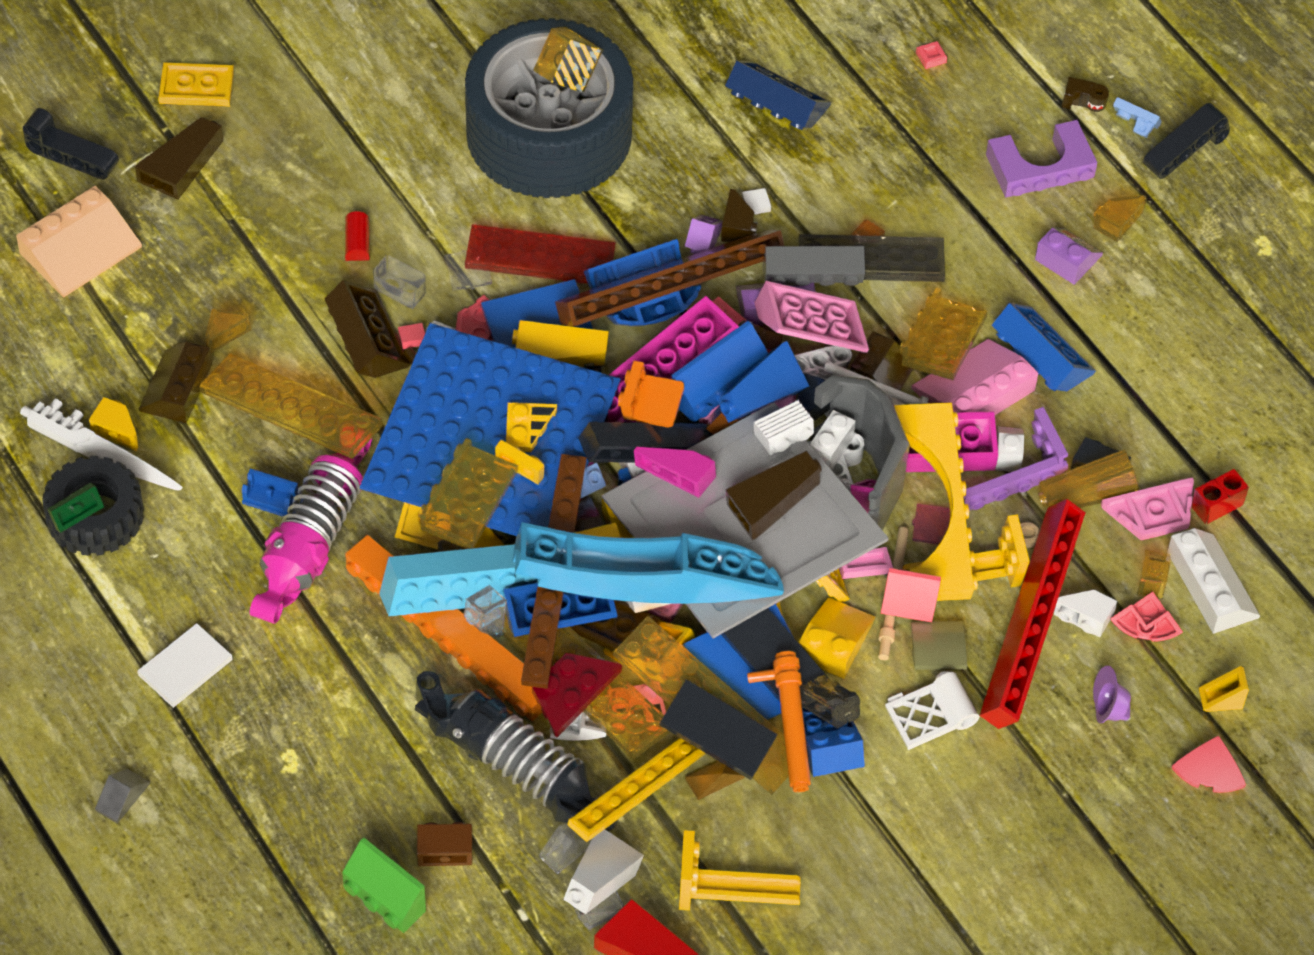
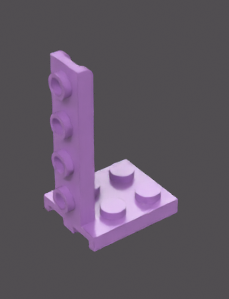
(1024, 479)

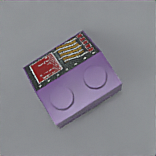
(1066, 254)

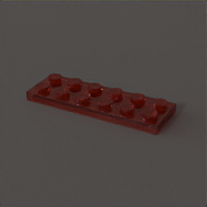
(535, 253)

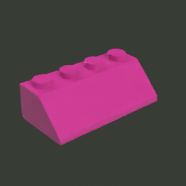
(977, 448)

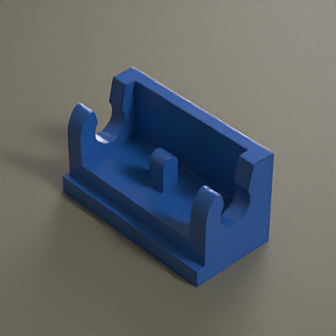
(268, 492)

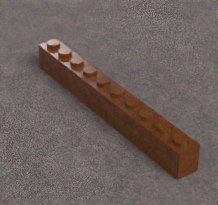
(666, 278)

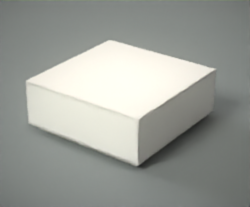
(757, 200)

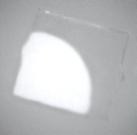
(462, 277)

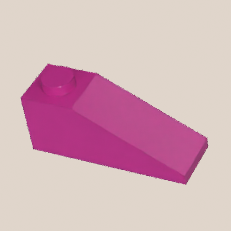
(679, 467)

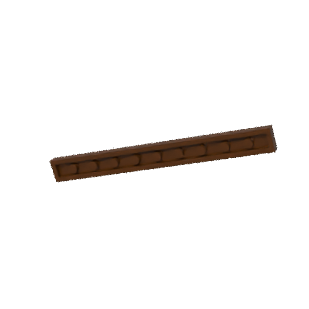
(548, 601)

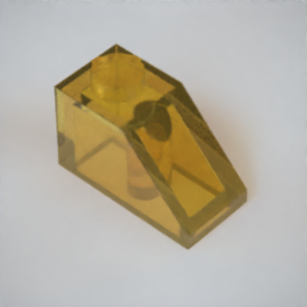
(1118, 215)
(1154, 573)

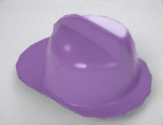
(1110, 697)

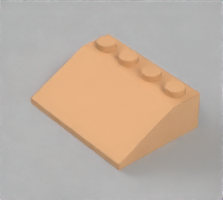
(78, 241)

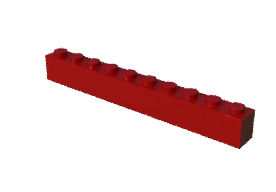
(1032, 614)

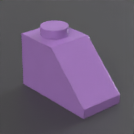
(703, 233)

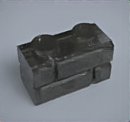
(830, 701)

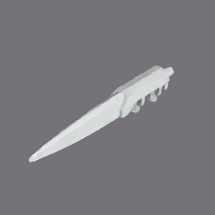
(79, 439)

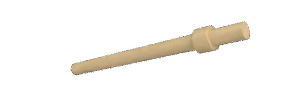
(887, 633)

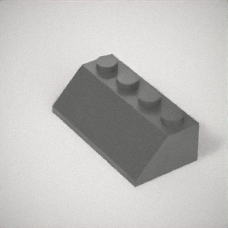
(814, 265)

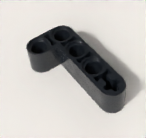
(1184, 141)
(65, 148)

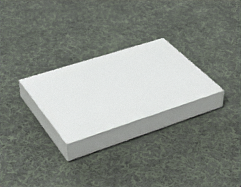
(185, 665)

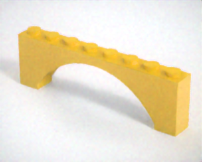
(933, 435)

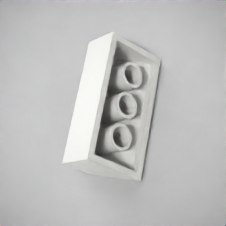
(1211, 580)

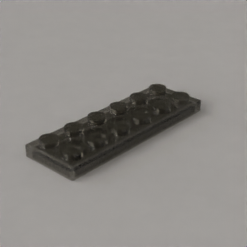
(891, 256)

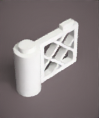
(952, 703)

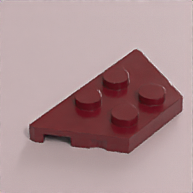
(573, 687)

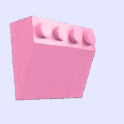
(811, 316)
(986, 381)

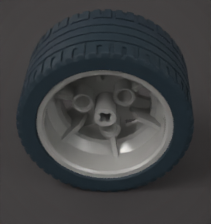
(546, 136)

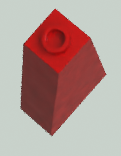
(638, 933)

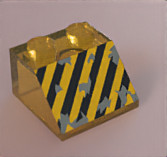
(567, 59)

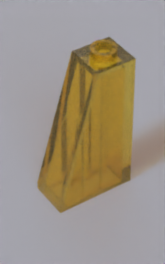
(1091, 482)

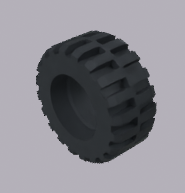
(102, 531)

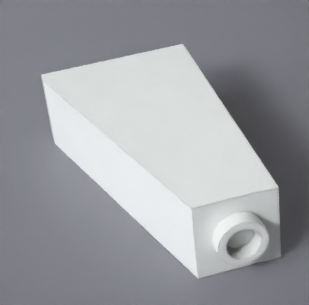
(602, 871)

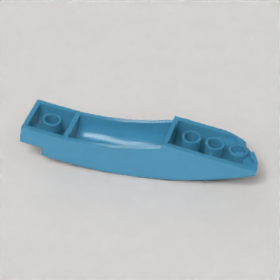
(643, 569)

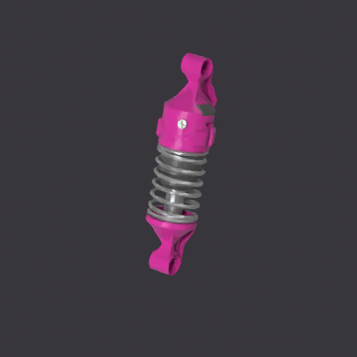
(301, 542)

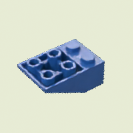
(832, 748)

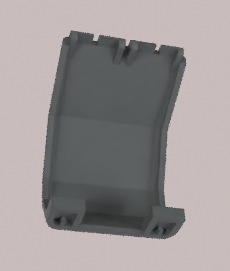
(881, 433)

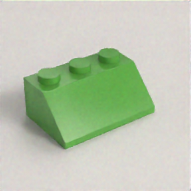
(384, 886)

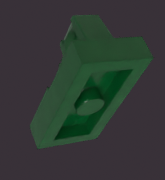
(75, 507)

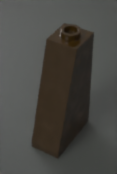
(181, 158)
(772, 493)

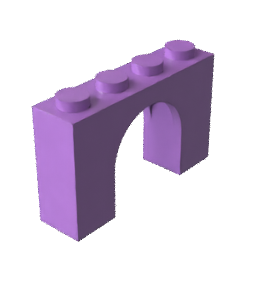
(1021, 177)

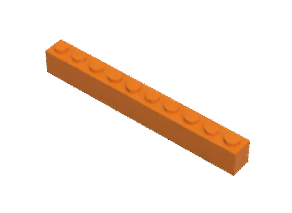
(454, 635)

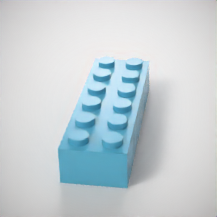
(446, 578)

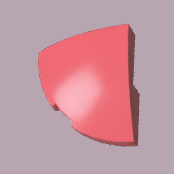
(1147, 620)
(1210, 766)

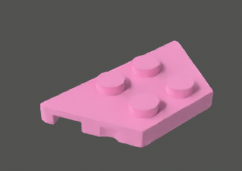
(1154, 509)

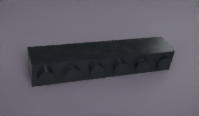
(617, 440)

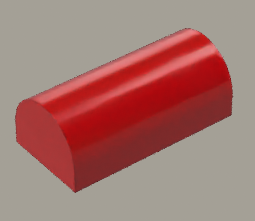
(357, 237)

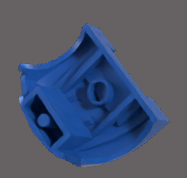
(652, 311)

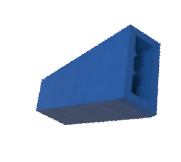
(768, 382)

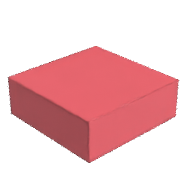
(931, 55)
(411, 335)

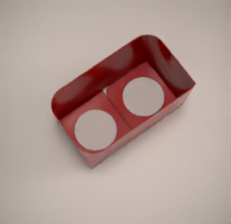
(1224, 504)

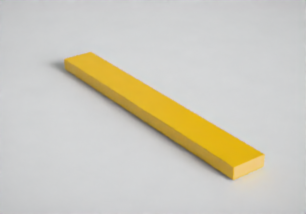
(634, 789)

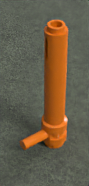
(789, 682)

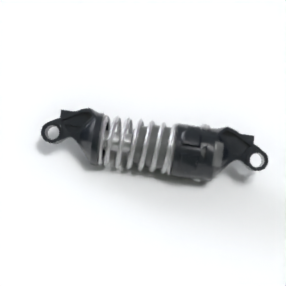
(499, 737)

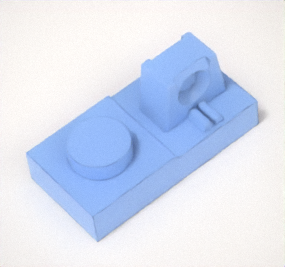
(1144, 119)

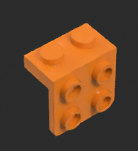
(650, 397)

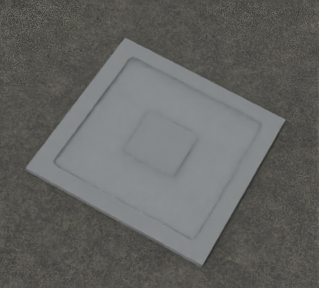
(802, 546)

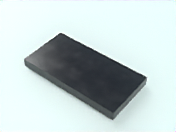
(759, 641)
(718, 729)

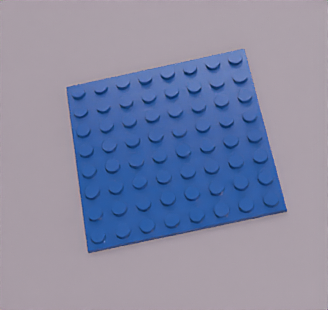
(463, 391)

